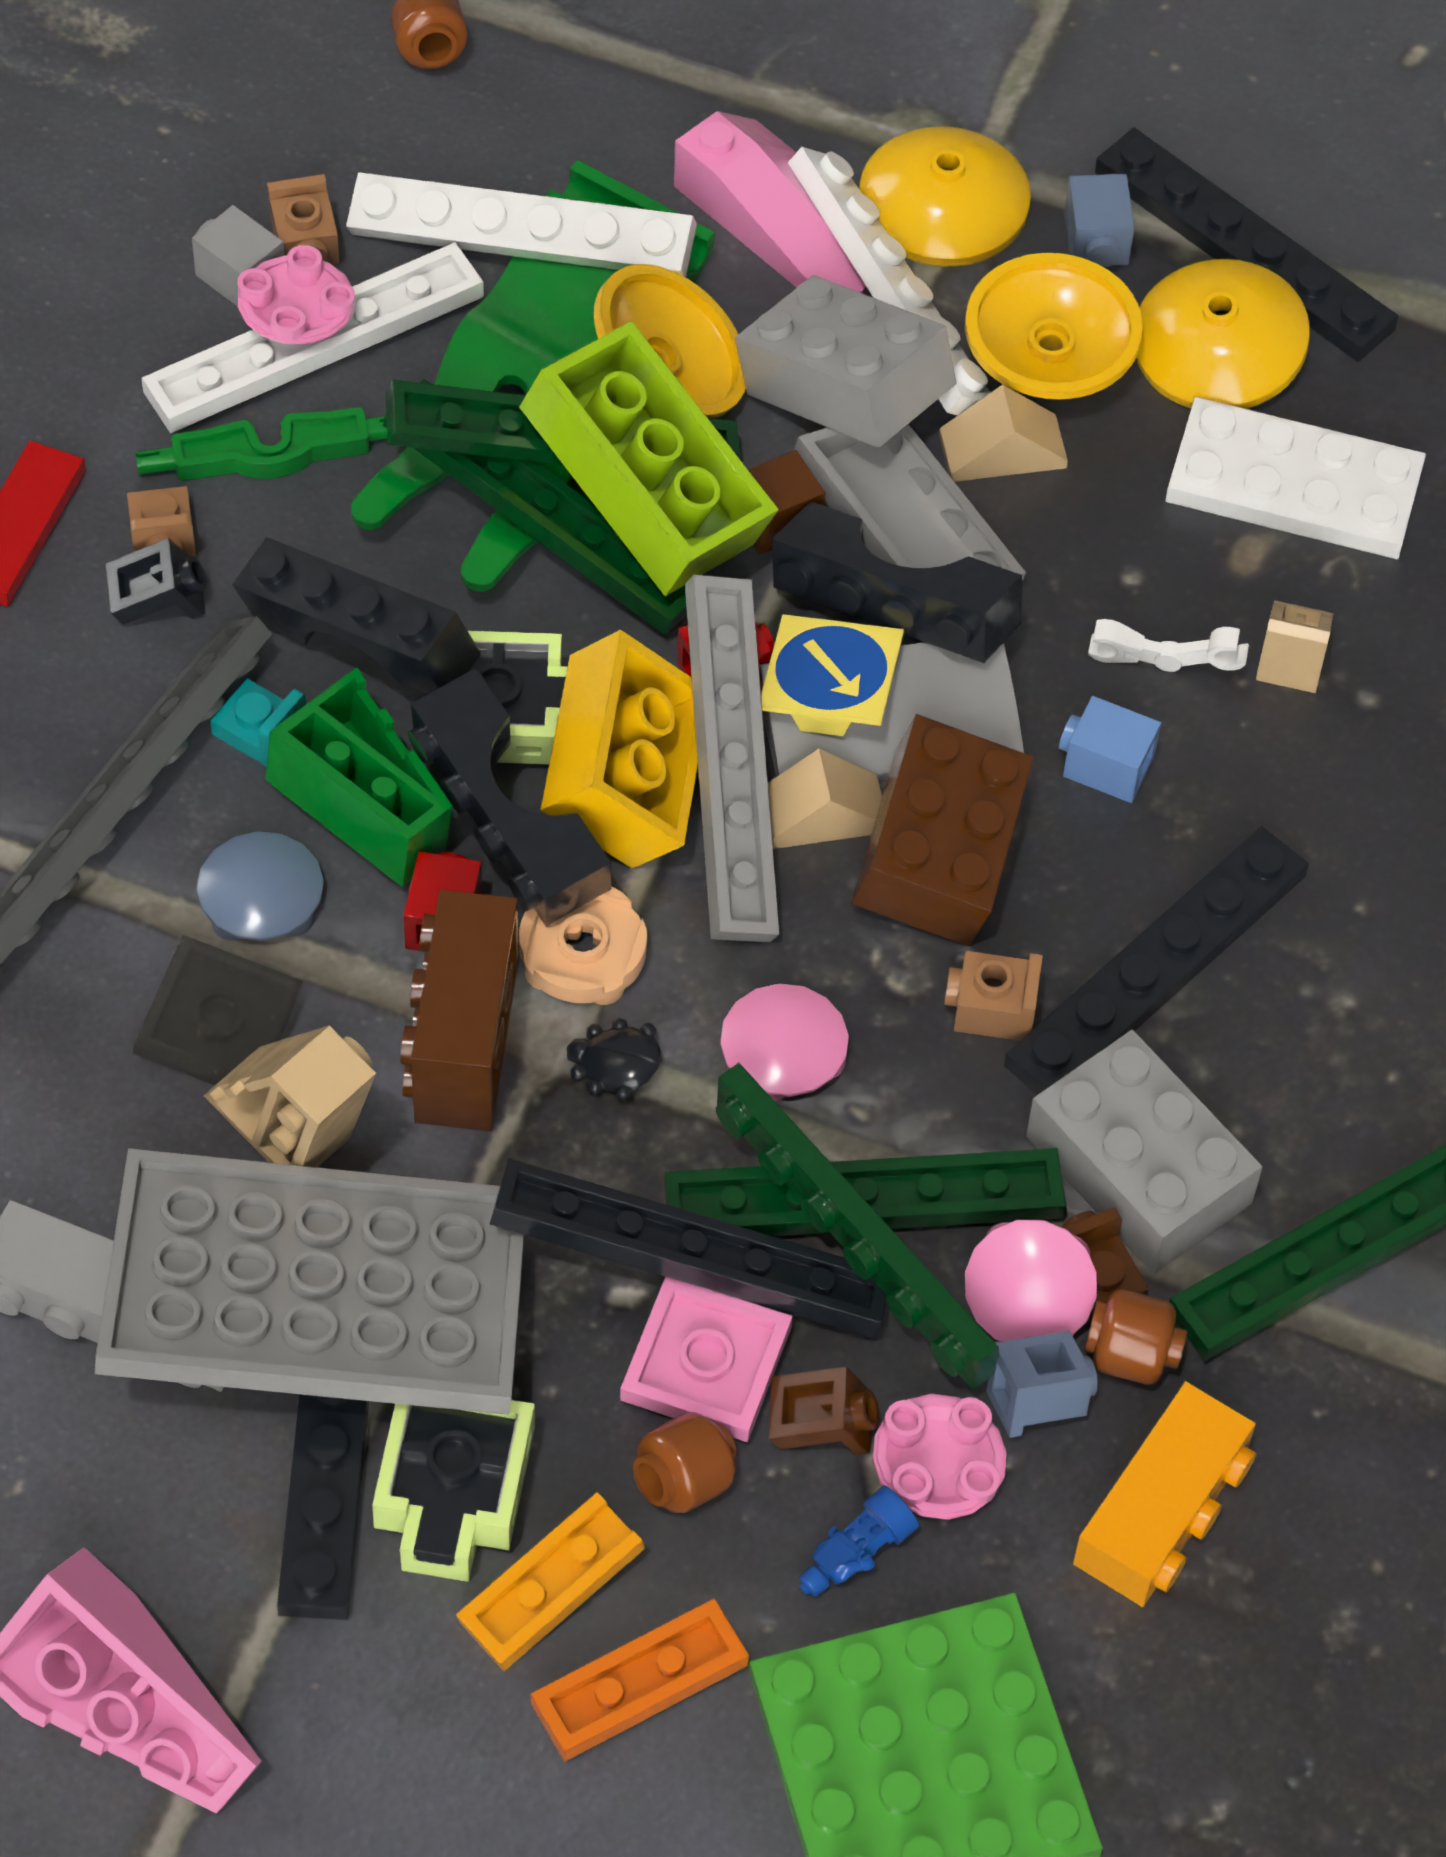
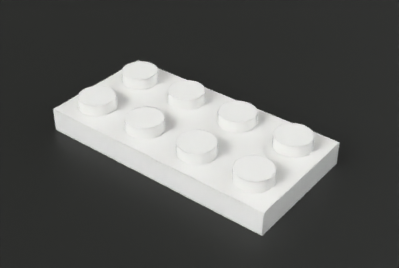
(1295, 477)

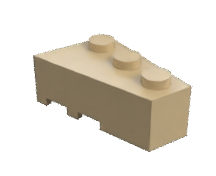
(297, 1096)

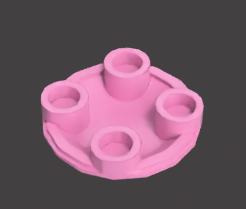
(295, 297)
(786, 1039)
(1030, 1280)
(940, 1455)

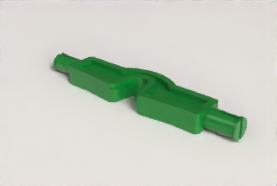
(237, 447)

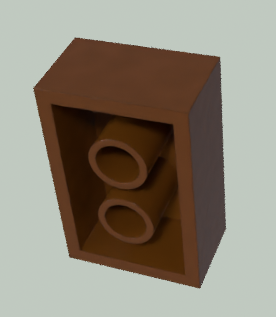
(942, 830)
(461, 1010)

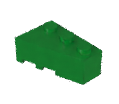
(359, 778)

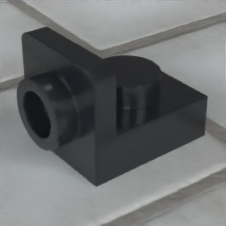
(155, 580)

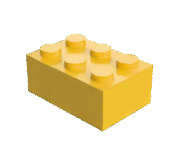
(625, 749)

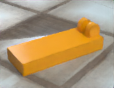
(550, 1582)

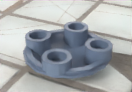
(260, 887)

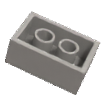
(846, 360)
(1146, 1147)

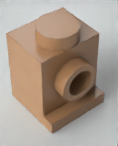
(304, 215)
(994, 994)

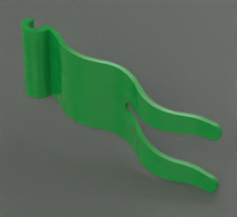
(521, 327)

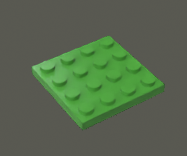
(925, 1741)

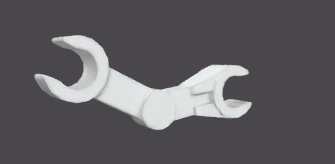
(1120, 644)

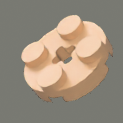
(589, 975)

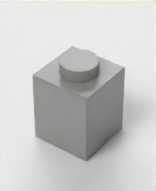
(229, 247)

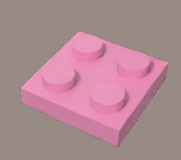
(706, 1357)

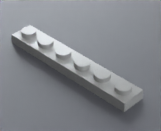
(731, 759)

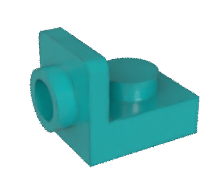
(250, 717)

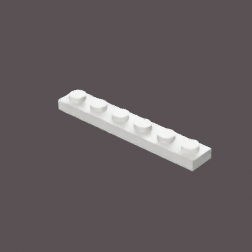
(519, 224)
(880, 259)
(256, 364)

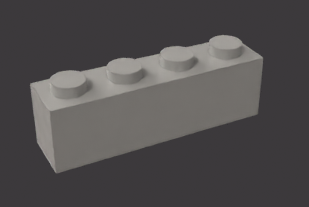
(54, 1272)

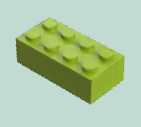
(648, 457)

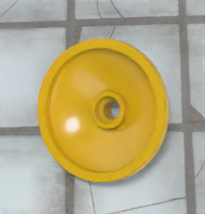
(948, 194)
(1059, 306)
(681, 326)
(1229, 356)

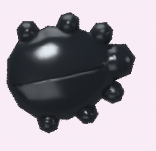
(615, 1058)

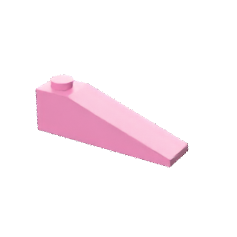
(745, 184)
(109, 1674)

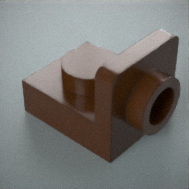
(1107, 1252)
(822, 1409)

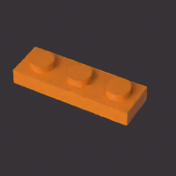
(639, 1679)

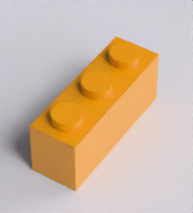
(1166, 1496)

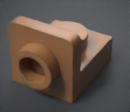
(161, 516)

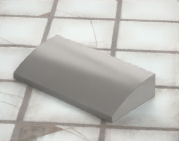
(905, 499)
(926, 683)

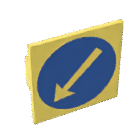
(831, 673)

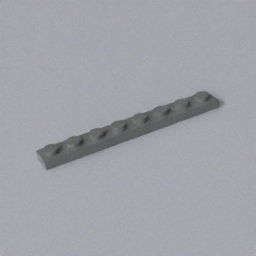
(126, 779)

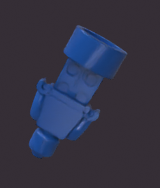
(850, 1551)

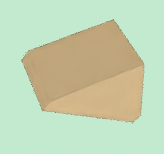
(1002, 438)
(1294, 646)
(822, 801)

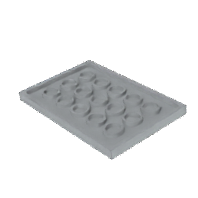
(311, 1283)

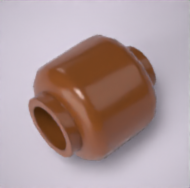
(429, 31)
(1135, 1337)
(685, 1462)

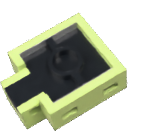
(529, 684)
(452, 1484)

